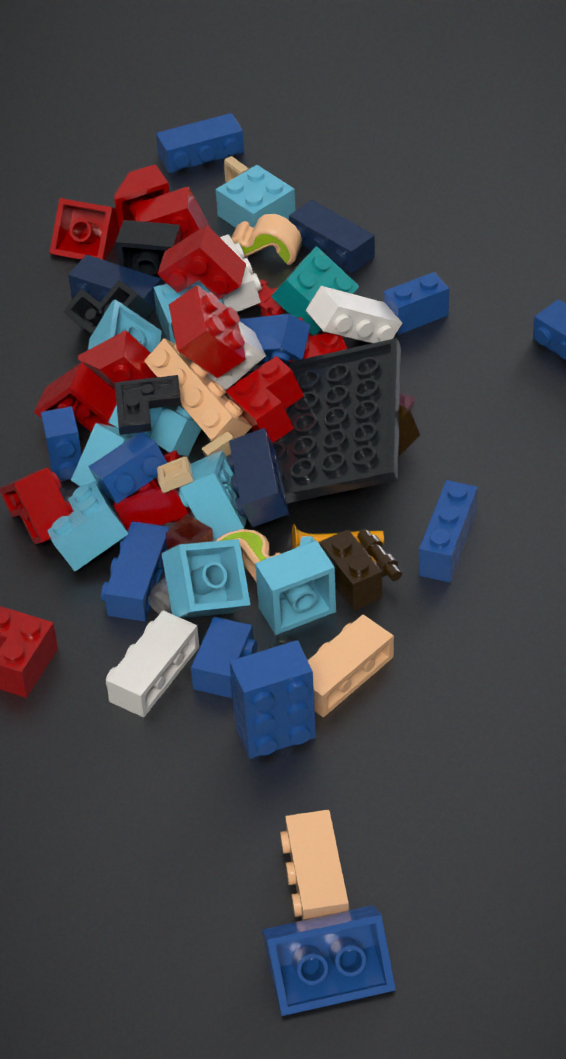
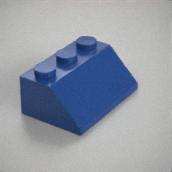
(328, 959)

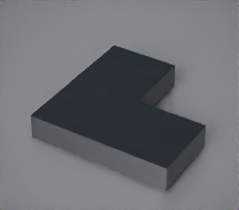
(137, 398)

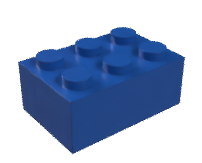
(273, 699)

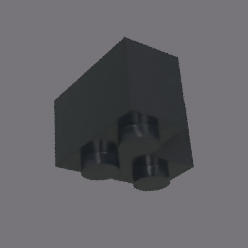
(88, 311)

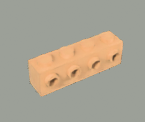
(199, 394)

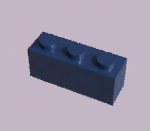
(334, 235)
(99, 277)
(257, 478)

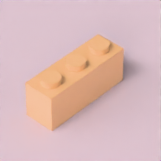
(349, 662)
(314, 865)

